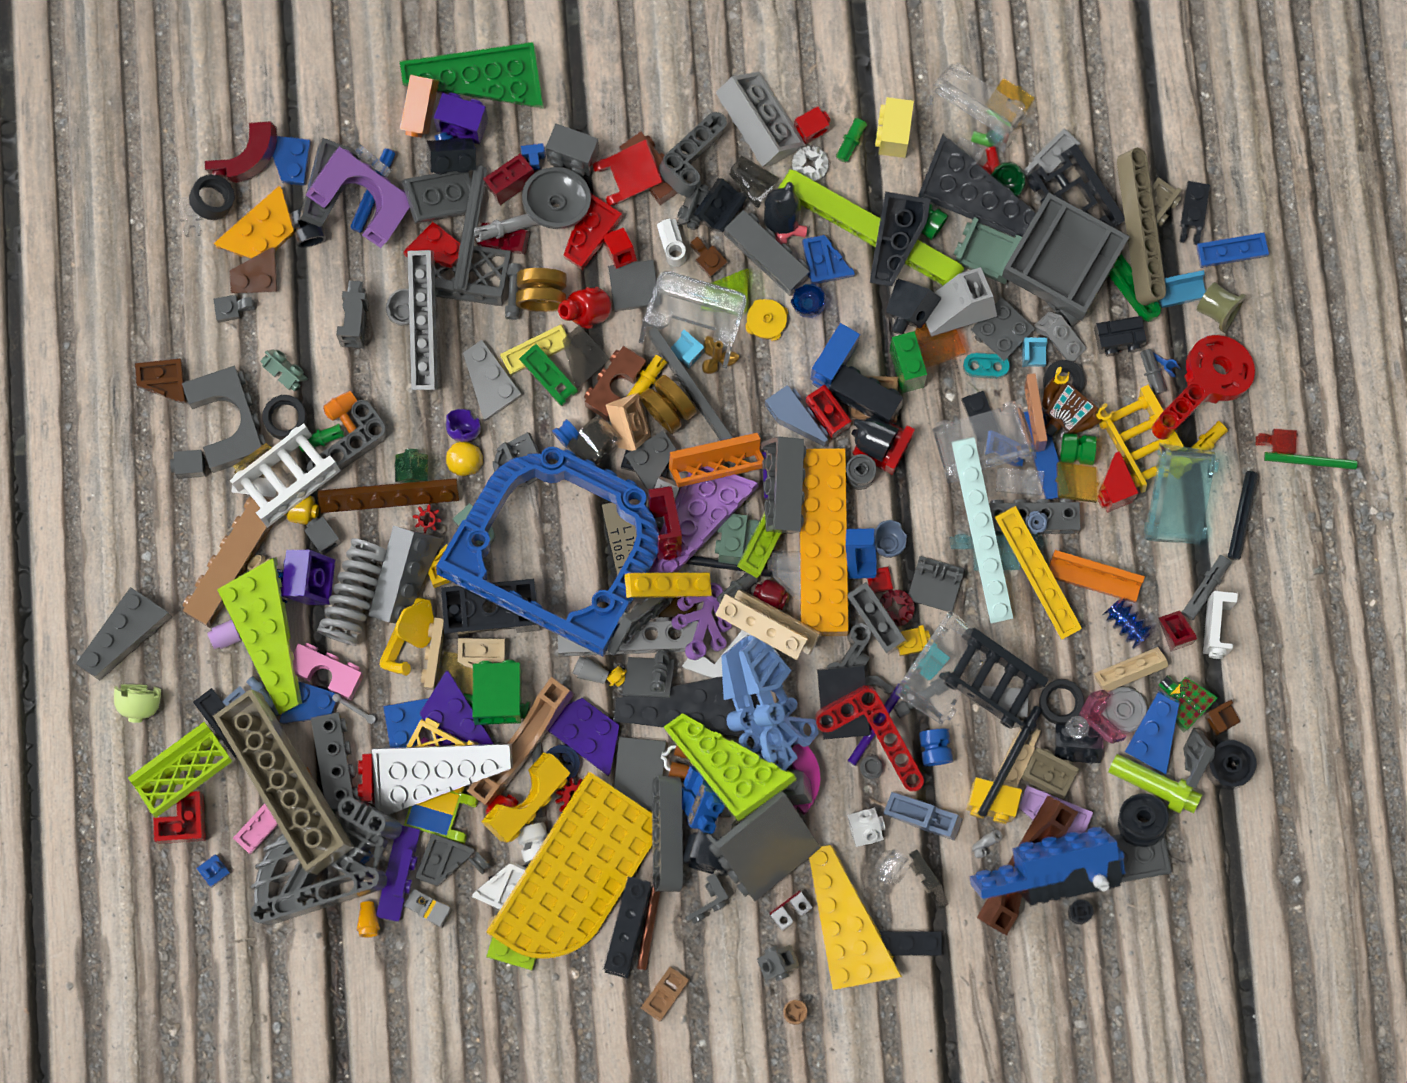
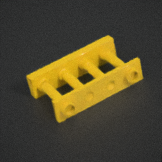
(1145, 401)

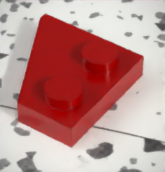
(436, 239)

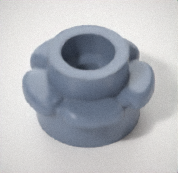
(1035, 528)

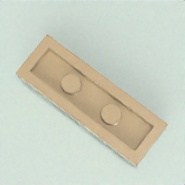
(433, 654)
(1131, 669)

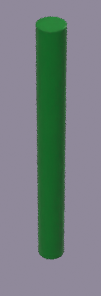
(1310, 460)

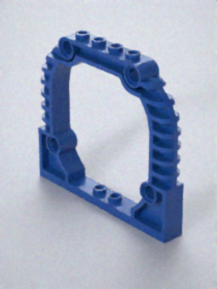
(587, 627)

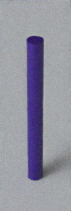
(866, 740)

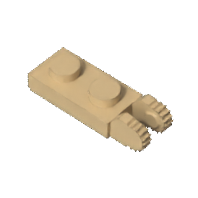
(1022, 760)

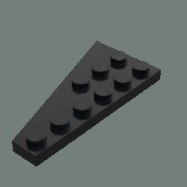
(972, 191)
(697, 700)

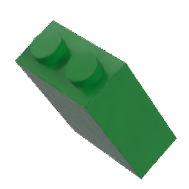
(908, 362)
(497, 693)

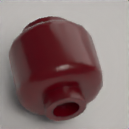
(771, 593)

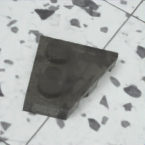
(929, 881)

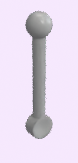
(369, 718)

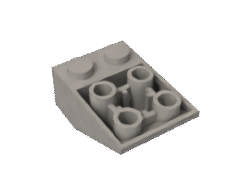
(962, 303)

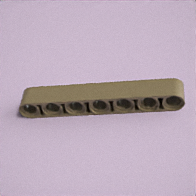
(1141, 226)

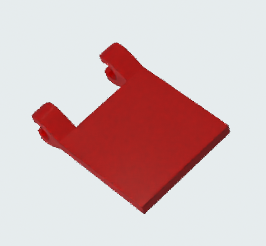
(633, 171)

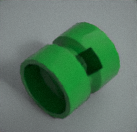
(934, 222)
(1078, 449)

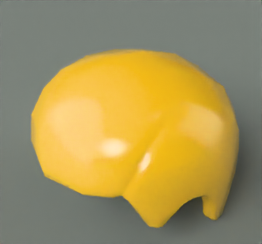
(464, 458)

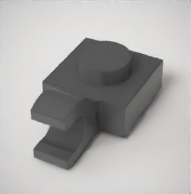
(229, 307)

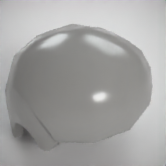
(398, 307)

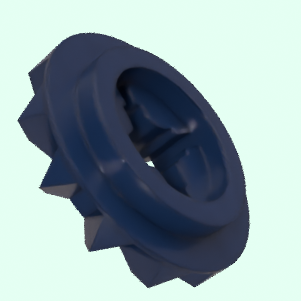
(569, 756)

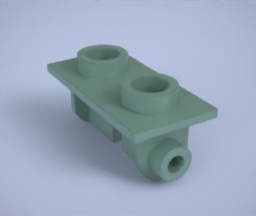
(291, 373)

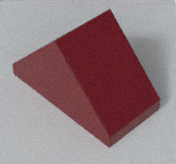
(1177, 631)

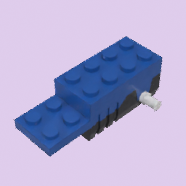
(1057, 868)

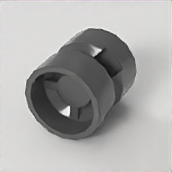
(860, 472)

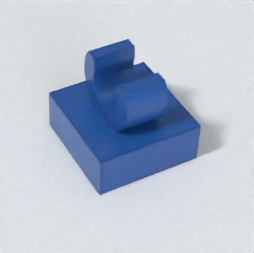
(213, 870)

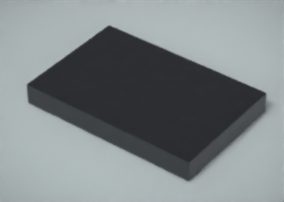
(833, 685)

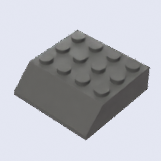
(1065, 256)

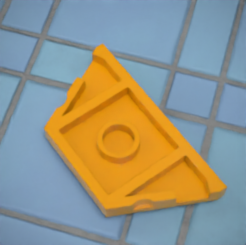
(260, 229)

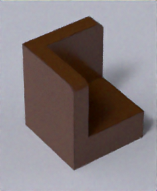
(1222, 718)

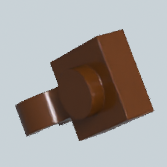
(709, 259)

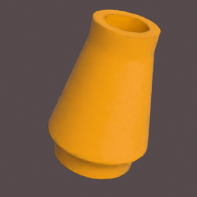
(367, 921)

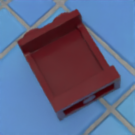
(662, 504)

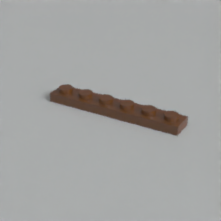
(388, 495)

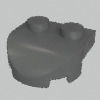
(516, 448)

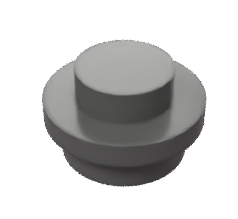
(871, 767)

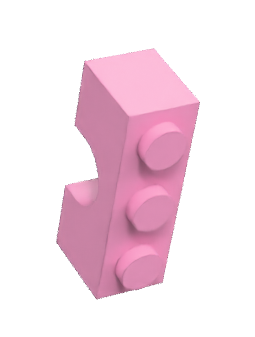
(344, 677)

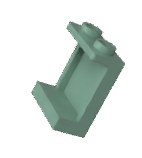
(985, 249)

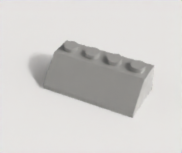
(760, 118)

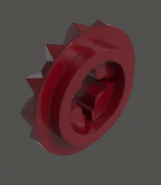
(901, 598)

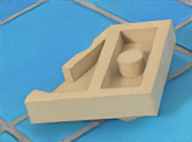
(474, 650)

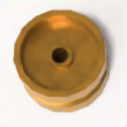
(540, 289)
(668, 404)

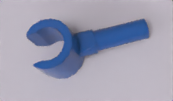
(1168, 364)

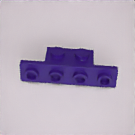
(398, 872)

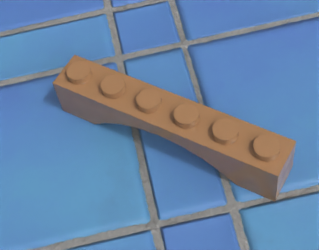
(542, 715)

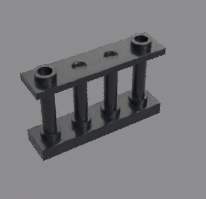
(1013, 667)
(627, 927)

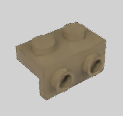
(1164, 198)
(1050, 773)

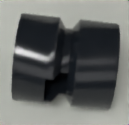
(307, 233)

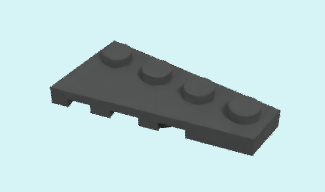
(312, 211)

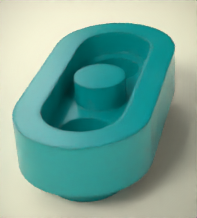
(985, 363)

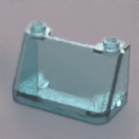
(1180, 495)

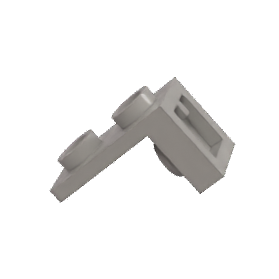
(1061, 335)

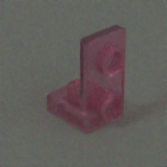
(1092, 712)

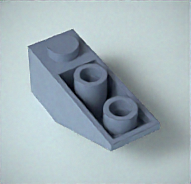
(791, 414)

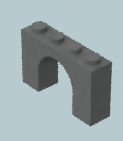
(226, 386)

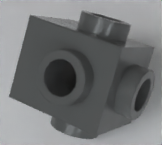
(773, 963)

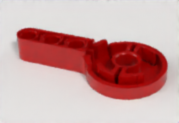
(1206, 383)

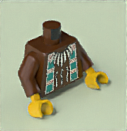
(1069, 408)

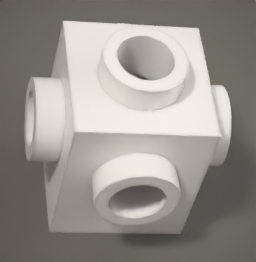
(866, 827)

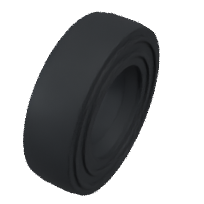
(1067, 366)

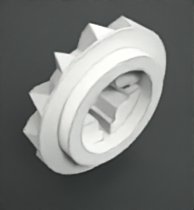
(820, 164)

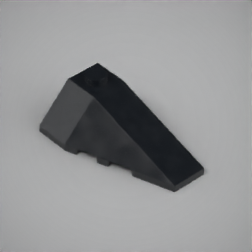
(898, 231)

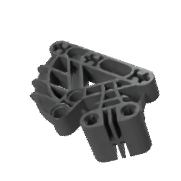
(364, 827)

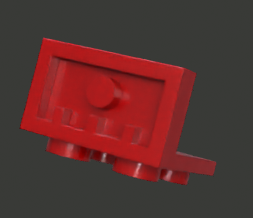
(896, 452)

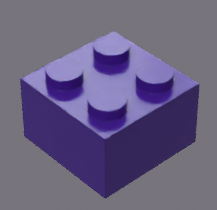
(461, 117)
(307, 577)

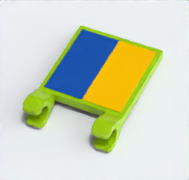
(438, 815)

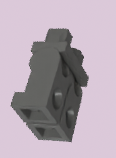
(354, 307)

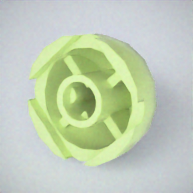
(136, 701)

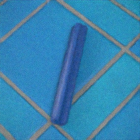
(368, 200)

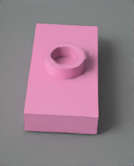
(256, 830)

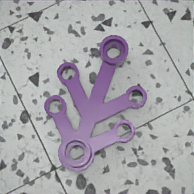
(705, 620)

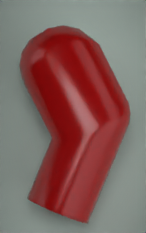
(992, 159)

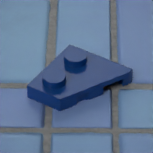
(824, 261)
(402, 721)

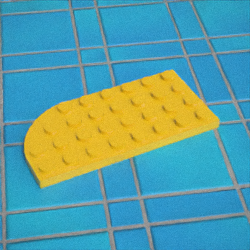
(575, 873)

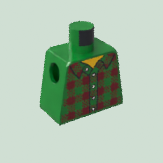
(1192, 698)

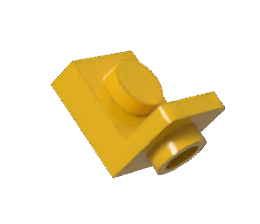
(916, 641)

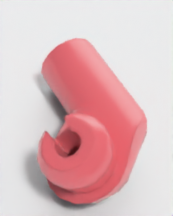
(800, 231)

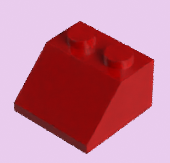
(1117, 486)

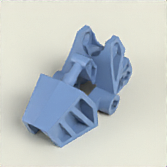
(757, 669)

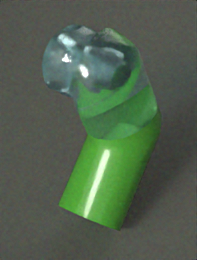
(988, 139)

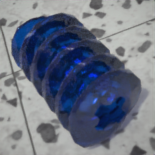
(1128, 622)

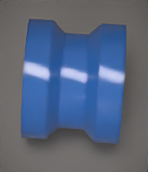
(565, 433)

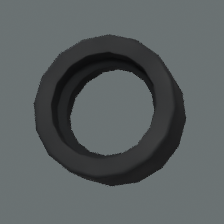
(207, 211)
(278, 401)
(1061, 684)

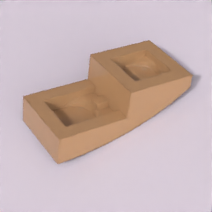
(664, 994)

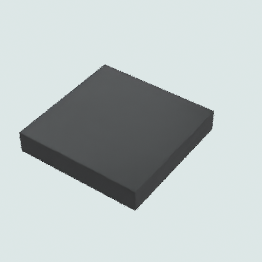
(632, 285)

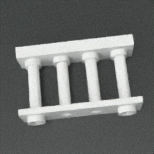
(297, 492)

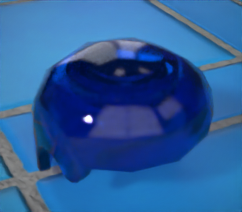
(809, 300)

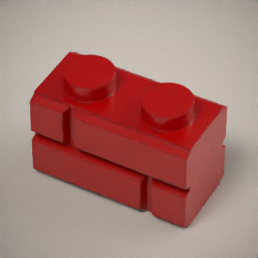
(828, 411)

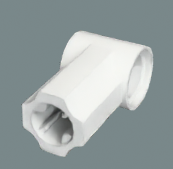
(672, 241)

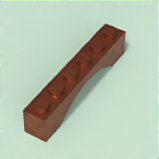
(1051, 821)

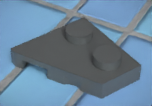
(651, 459)
(1197, 753)
(441, 859)

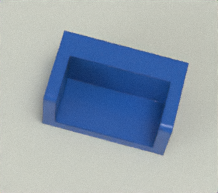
(861, 553)

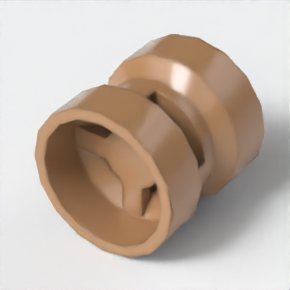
(795, 1012)

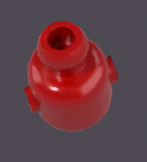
(586, 307)

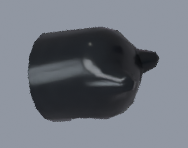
(782, 210)
(874, 437)

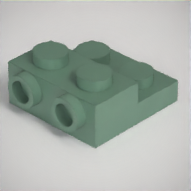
(734, 539)

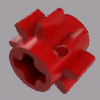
(422, 522)

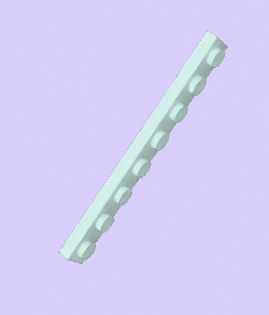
(982, 529)

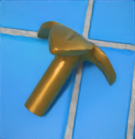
(715, 351)

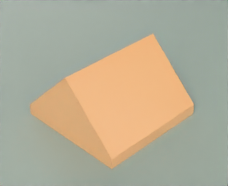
(629, 421)

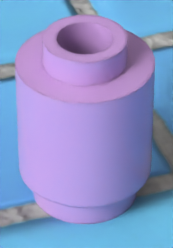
(224, 635)

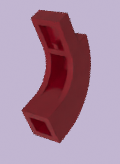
(254, 157)

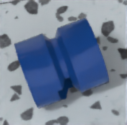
(936, 747)

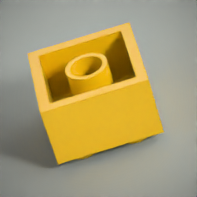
(1004, 806)

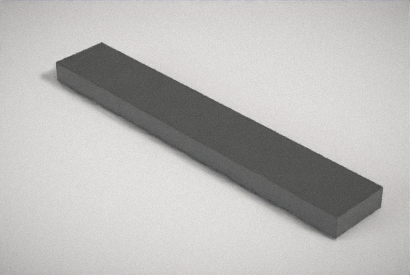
(688, 384)

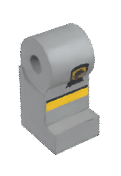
(428, 908)

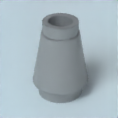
(589, 670)

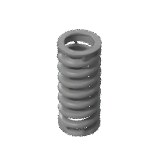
(362, 549)

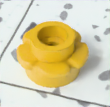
(617, 676)

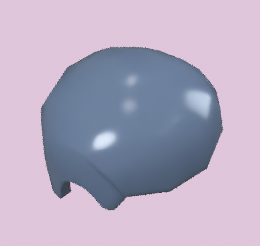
(889, 539)

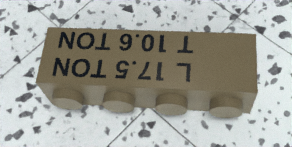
(620, 533)

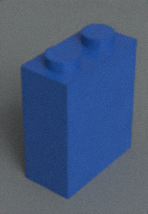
(835, 354)

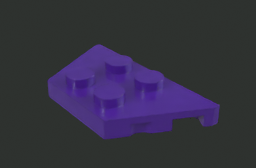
(453, 713)
(587, 733)

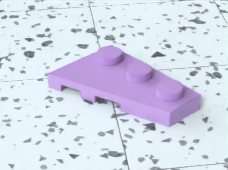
(1033, 800)

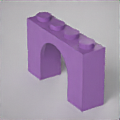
(345, 169)

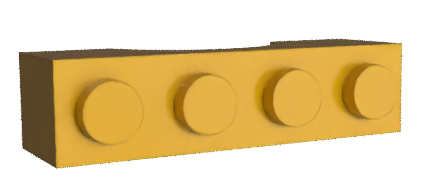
(546, 776)

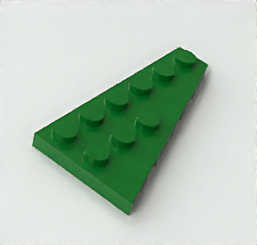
(491, 74)

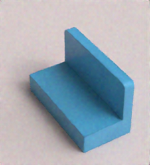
(1183, 289)

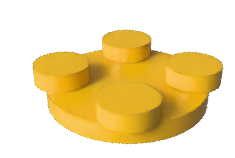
(766, 319)

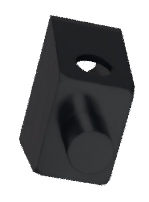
(910, 305)

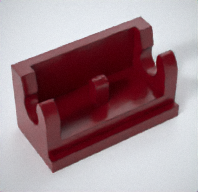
(509, 179)

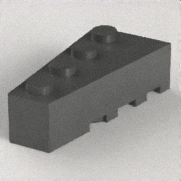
(784, 484)
(403, 572)
(122, 633)

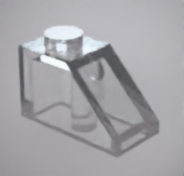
(787, 570)

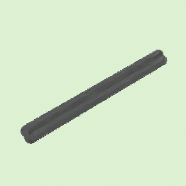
(470, 222)

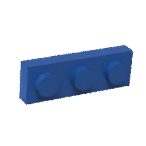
(1232, 250)

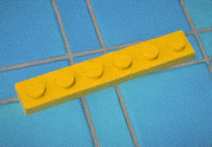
(1038, 572)

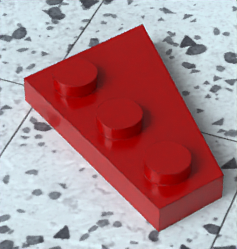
(589, 232)

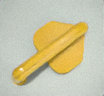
(412, 628)

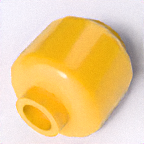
(304, 511)

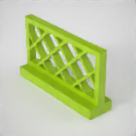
(174, 761)

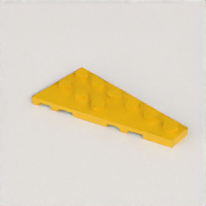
(850, 936)

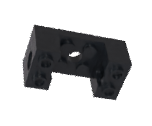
(465, 613)

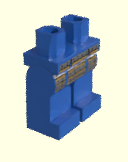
(700, 802)

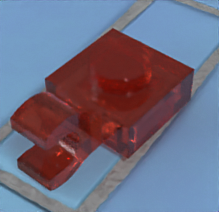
(1280, 441)

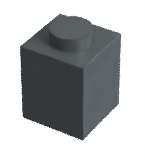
(188, 464)
(322, 535)

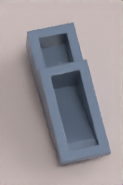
(923, 816)

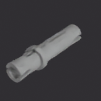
(499, 228)

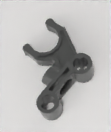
(856, 657)

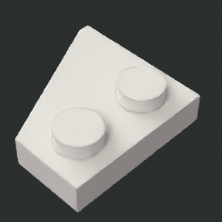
(500, 886)

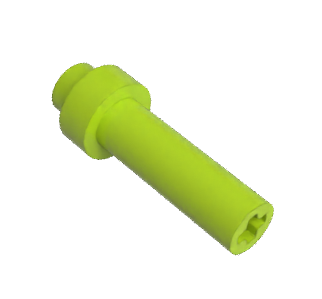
(1176, 793)

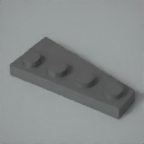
(637, 620)

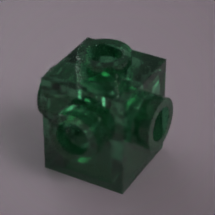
(411, 466)

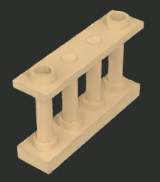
(768, 624)

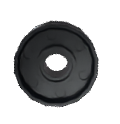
(1145, 807)

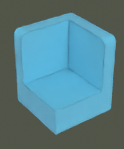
(687, 349)
(1034, 352)

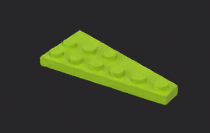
(262, 623)
(731, 770)

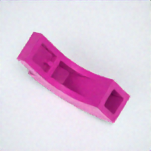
(808, 764)

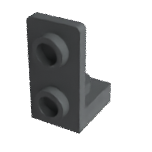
(714, 889)

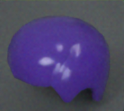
(462, 426)

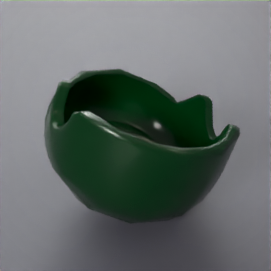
(1011, 176)

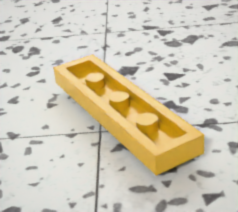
(667, 585)

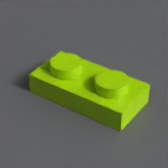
(504, 954)

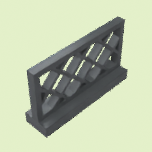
(475, 291)

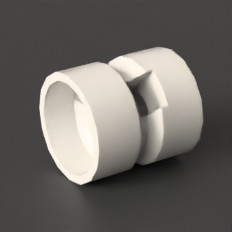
(532, 838)

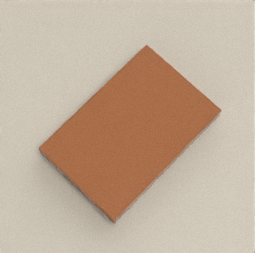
(1035, 412)

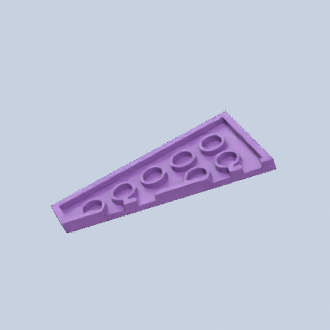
(702, 512)

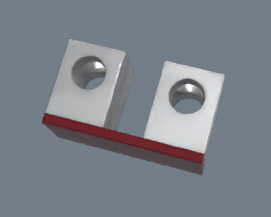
(780, 912)

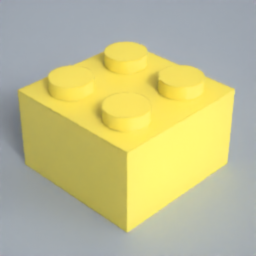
(895, 128)

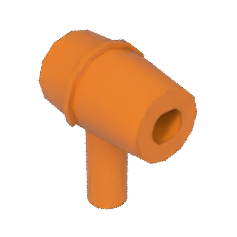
(339, 407)

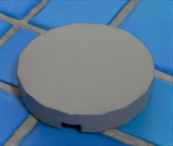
(1125, 709)

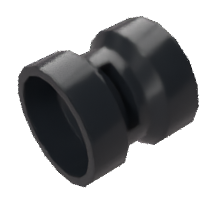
(1077, 914)

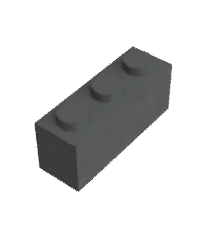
(877, 618)

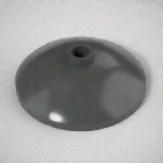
(557, 187)

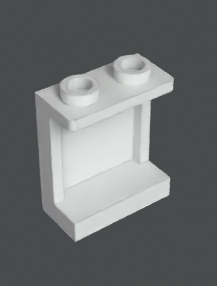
(1215, 604)

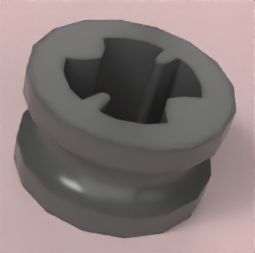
(479, 863)

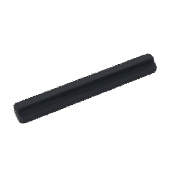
(1243, 515)

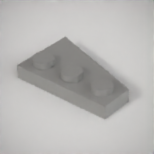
(490, 381)

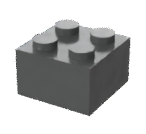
(572, 150)

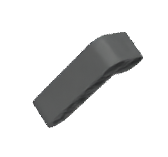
(695, 148)
(362, 433)

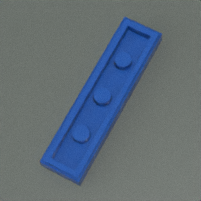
(1046, 462)

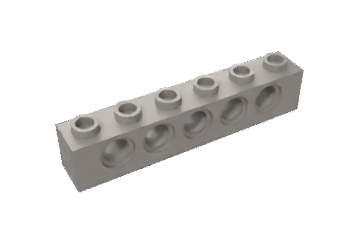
(422, 320)
(639, 643)

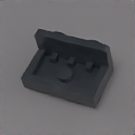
(720, 205)
(1084, 750)

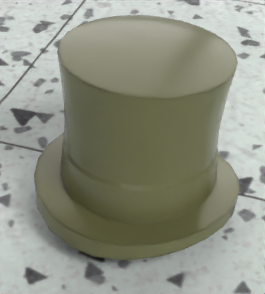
(1220, 305)

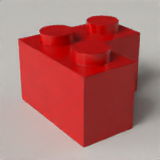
(186, 826)

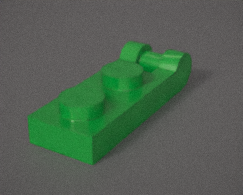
(547, 374)

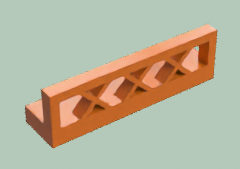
(714, 456)
(1095, 576)

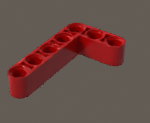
(880, 729)

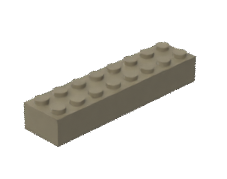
(283, 782)

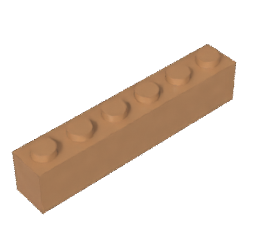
(228, 565)

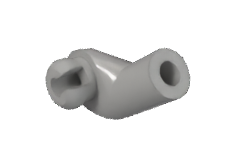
(986, 841)

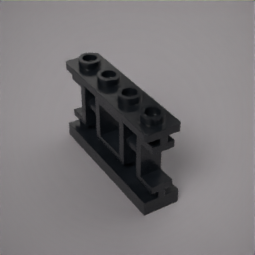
(1088, 183)

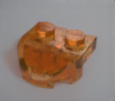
(938, 347)

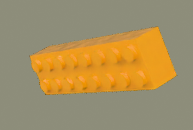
(824, 543)

